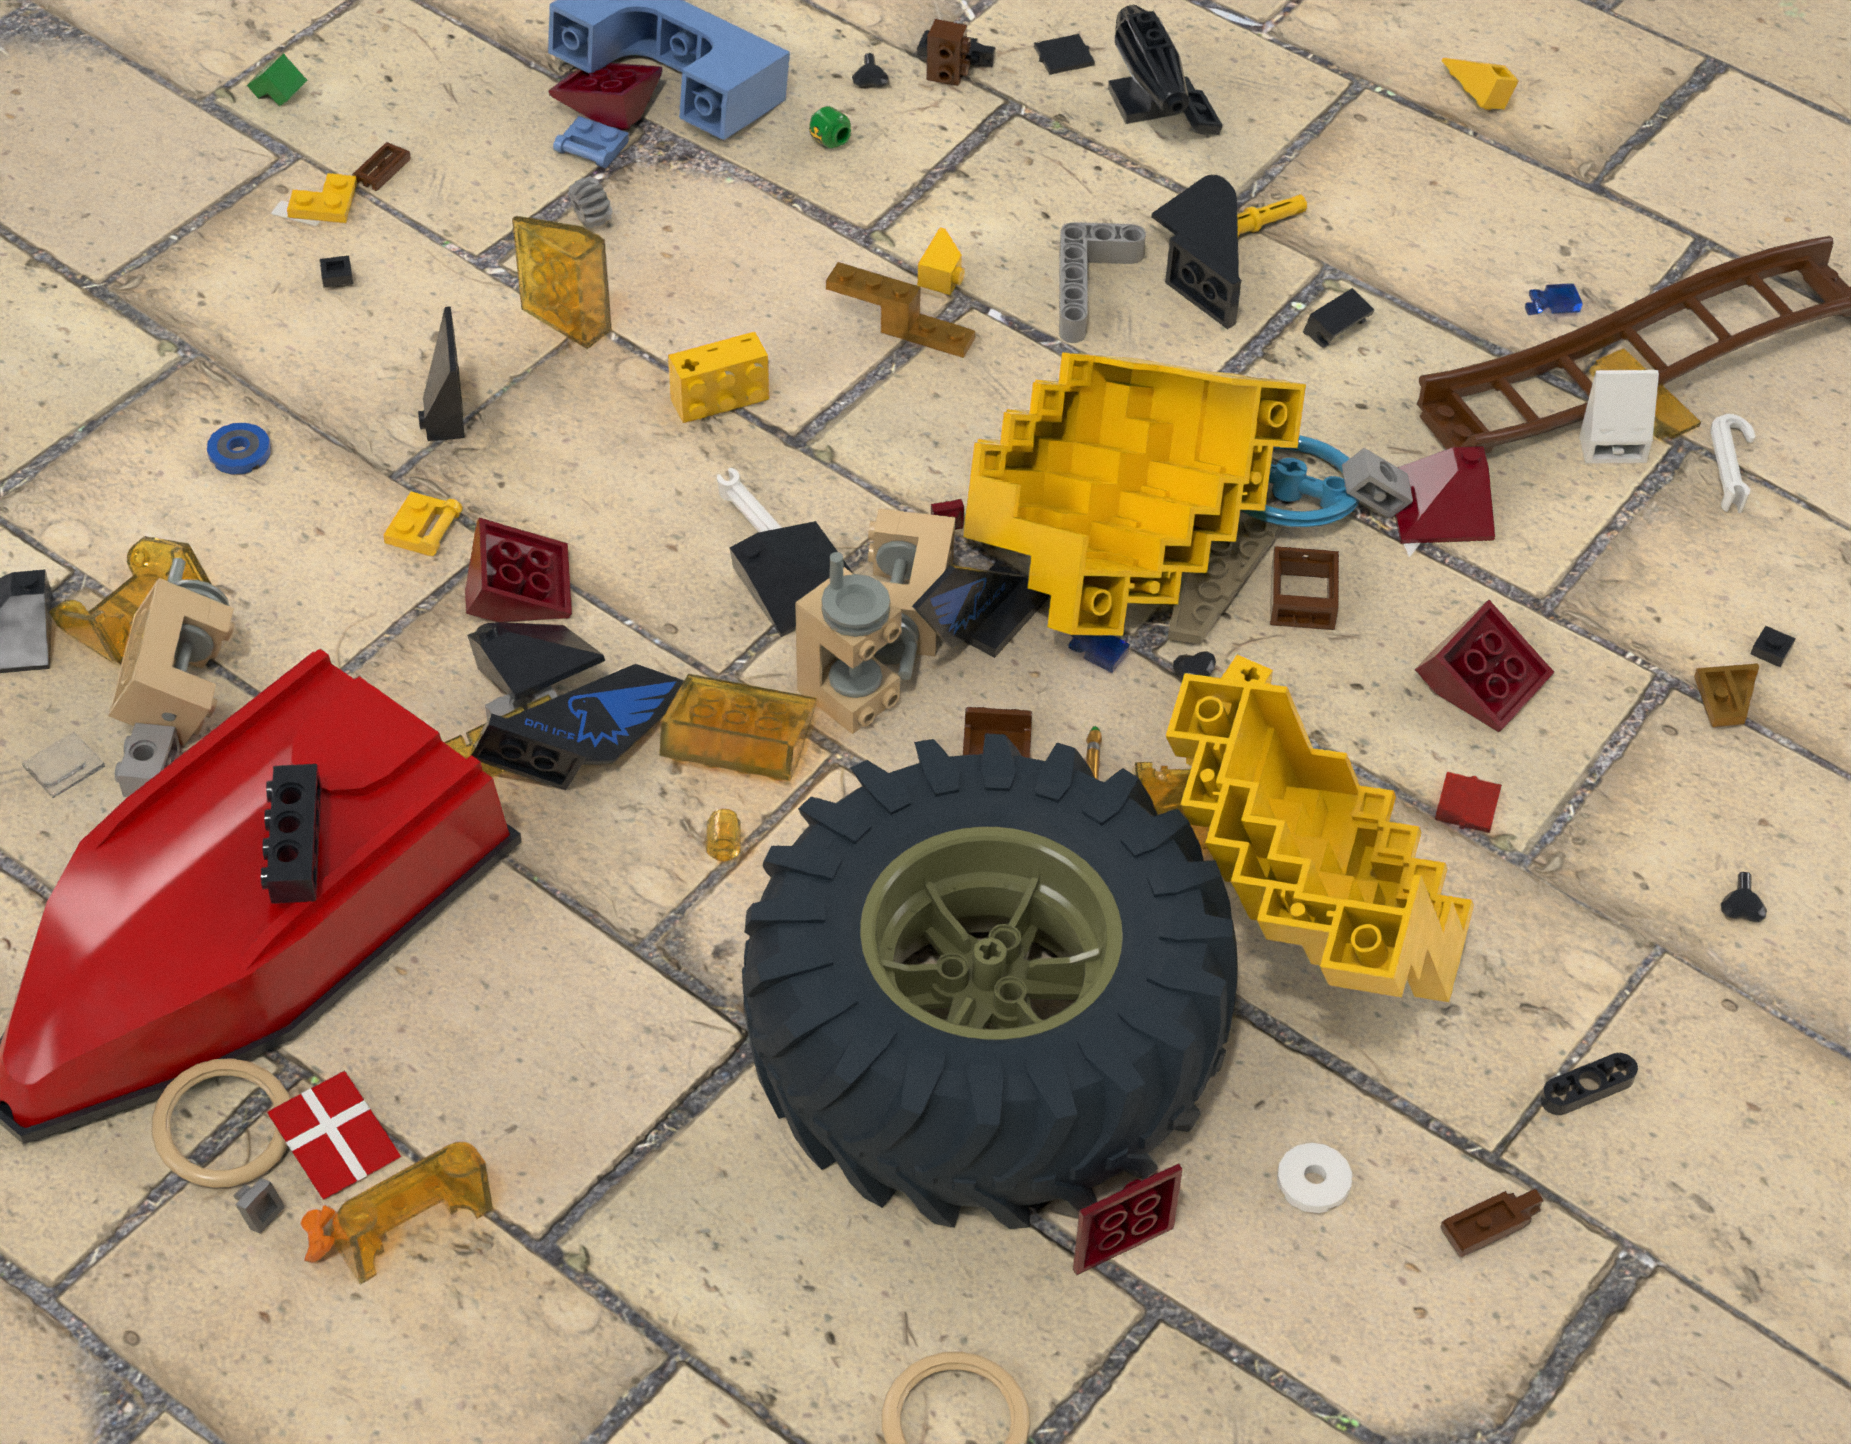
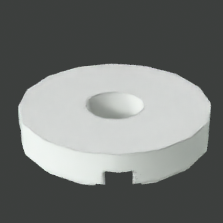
(1320, 1160)

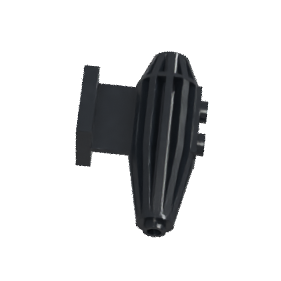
(1156, 70)

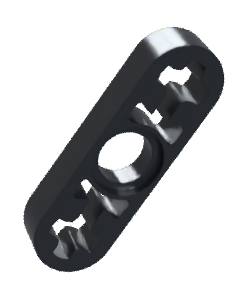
(1596, 1070)

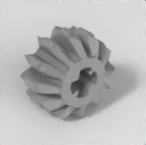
(590, 202)

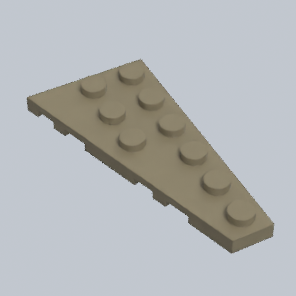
(1230, 563)

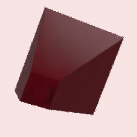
(610, 94)
(1448, 498)
(517, 575)
(1486, 668)
(1127, 1218)

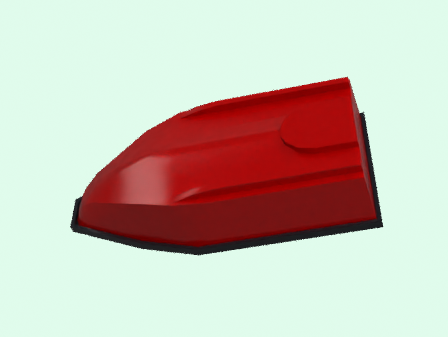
(161, 923)

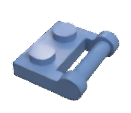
(592, 141)

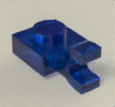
(1557, 297)
(1100, 650)

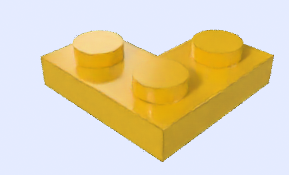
(329, 205)

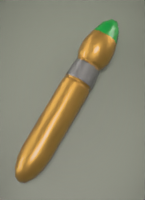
(1093, 750)

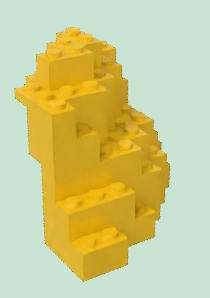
(1126, 479)
(1313, 844)

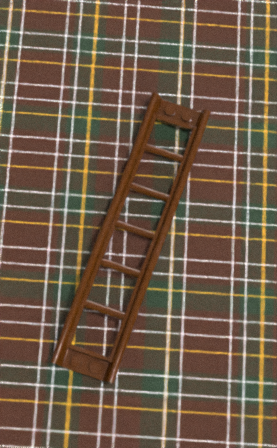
(1459, 427)

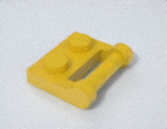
(414, 520)

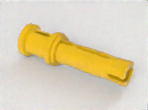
(1254, 218)

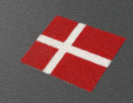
(333, 1134)

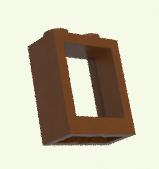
(1304, 610)

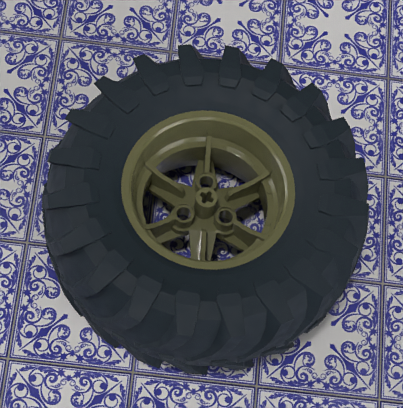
(1031, 859)

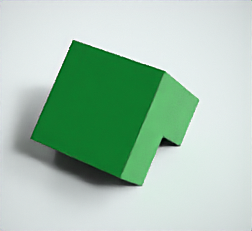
(278, 79)

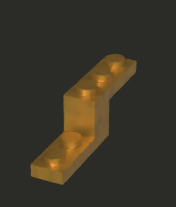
(900, 309)

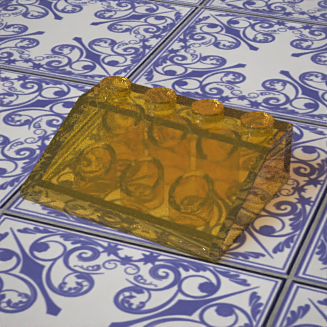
(563, 278)
(737, 727)

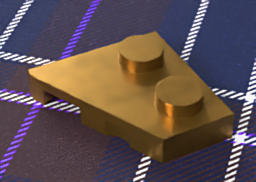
(1727, 692)

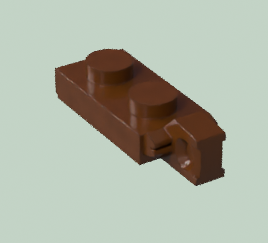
(1490, 1220)

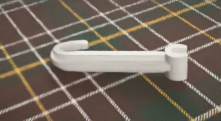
(1734, 489)
(745, 502)

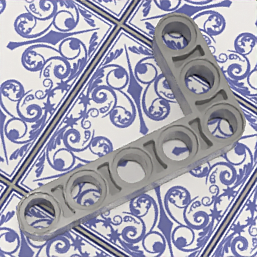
(1086, 244)

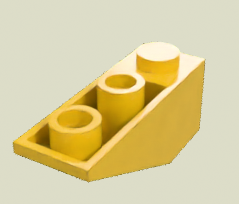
(1486, 82)

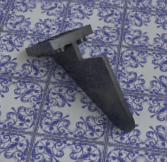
(1205, 247)

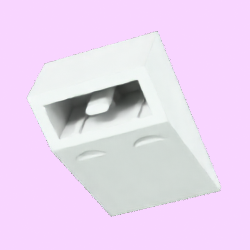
(1620, 416)

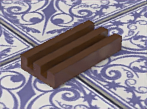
(385, 168)

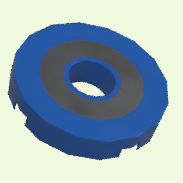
(234, 435)

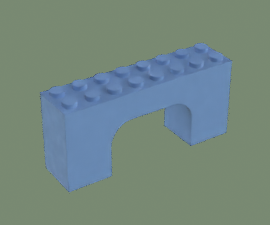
(724, 69)

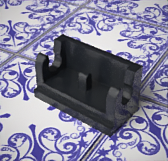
(1337, 317)

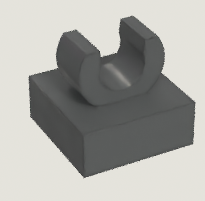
(258, 1204)

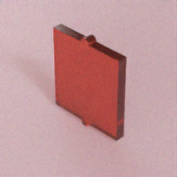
(1468, 802)

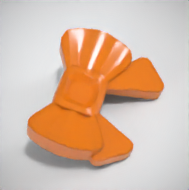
(313, 1224)

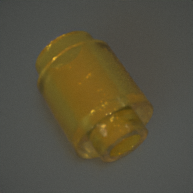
(723, 835)

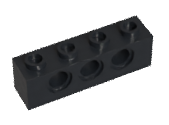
(293, 834)

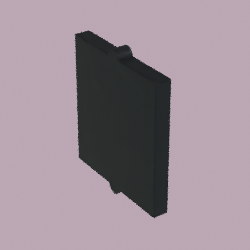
(1064, 54)

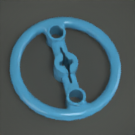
(1291, 483)

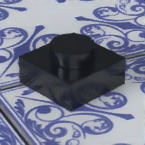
(336, 271)
(1772, 646)

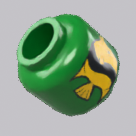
(830, 127)

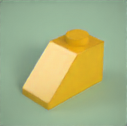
(941, 264)

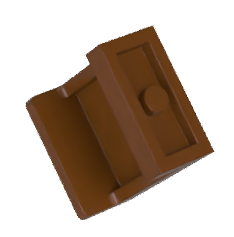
(1011, 722)

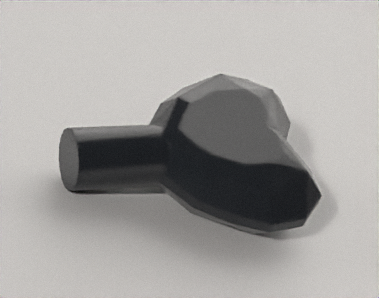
(870, 74)
(1199, 664)
(1744, 902)

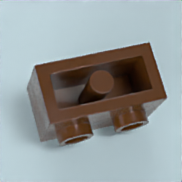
(947, 52)

